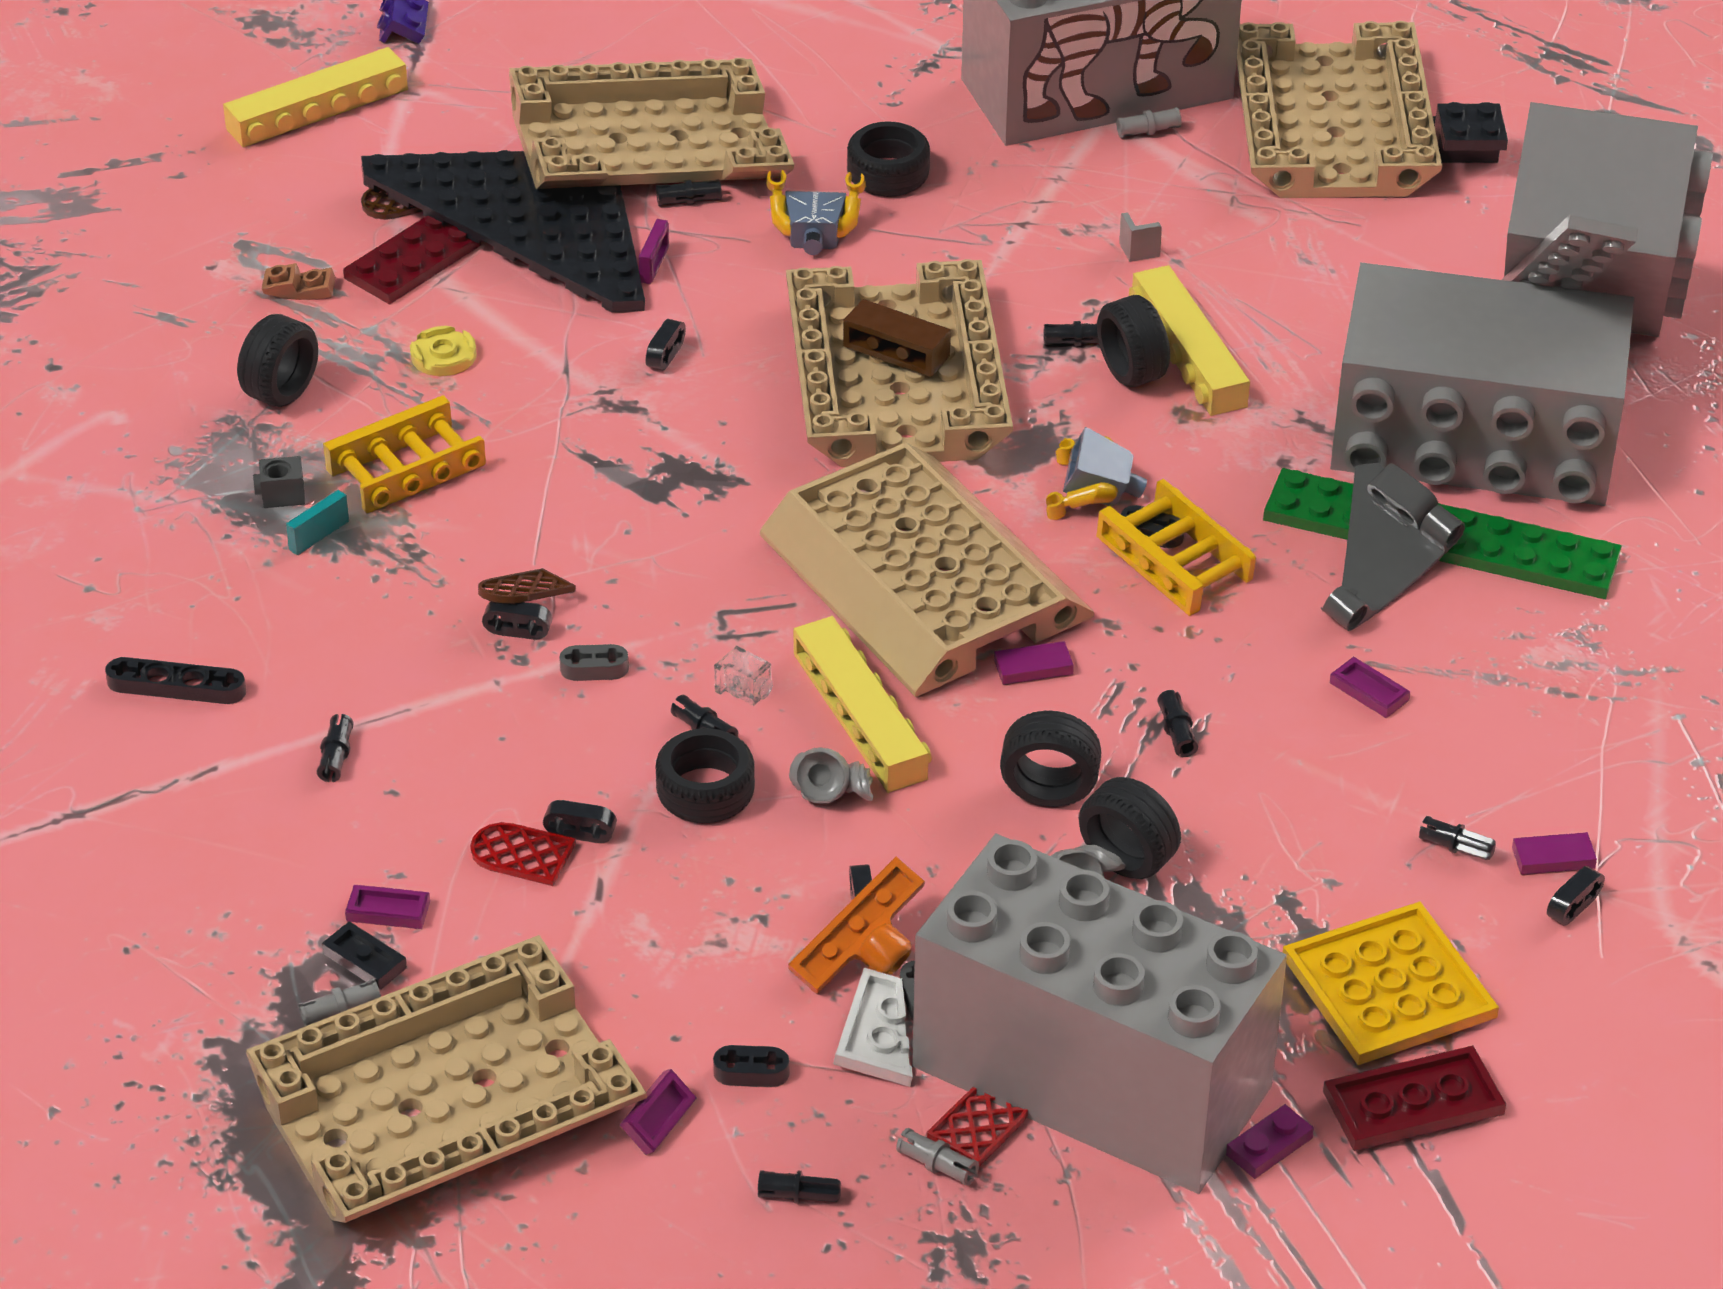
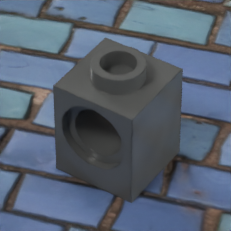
(280, 482)

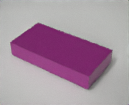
(654, 251)
(1033, 662)
(1369, 687)
(1553, 853)
(387, 906)
(659, 1112)

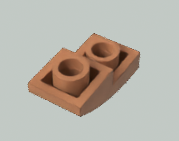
(289, 283)

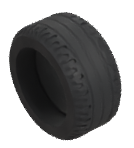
(889, 140)
(1133, 340)
(277, 360)
(1050, 732)
(700, 750)
(1132, 824)

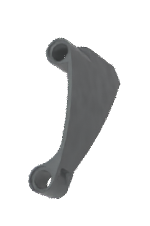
(1391, 541)

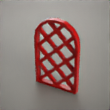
(565, 842)
(935, 1133)

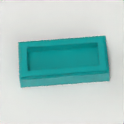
(317, 522)

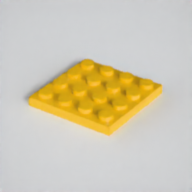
(1390, 982)

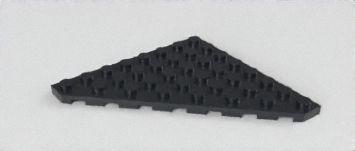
(491, 196)

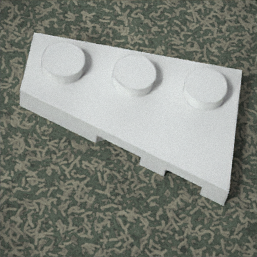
(876, 1030)

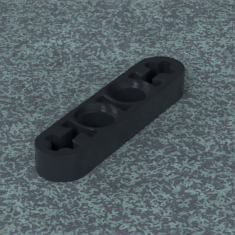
(124, 677)

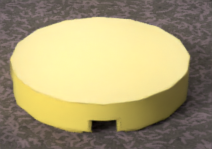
(443, 351)

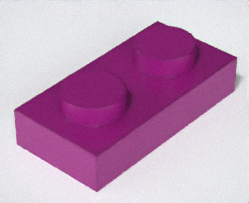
(1269, 1141)

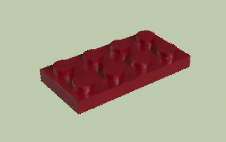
(409, 259)
(1414, 1098)

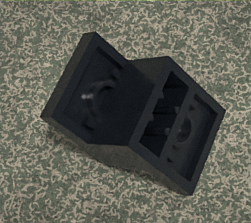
(1470, 132)

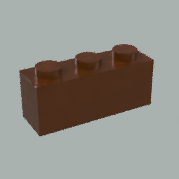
(896, 337)

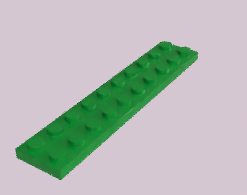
(1486, 545)

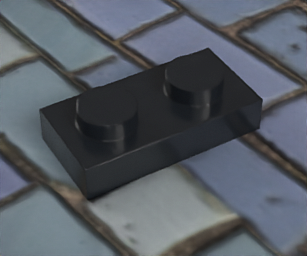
(364, 955)

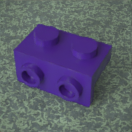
(404, 18)

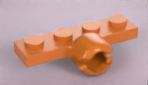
(862, 930)

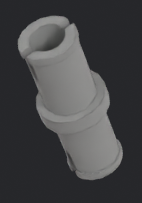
(1148, 122)
(338, 1001)
(937, 1156)

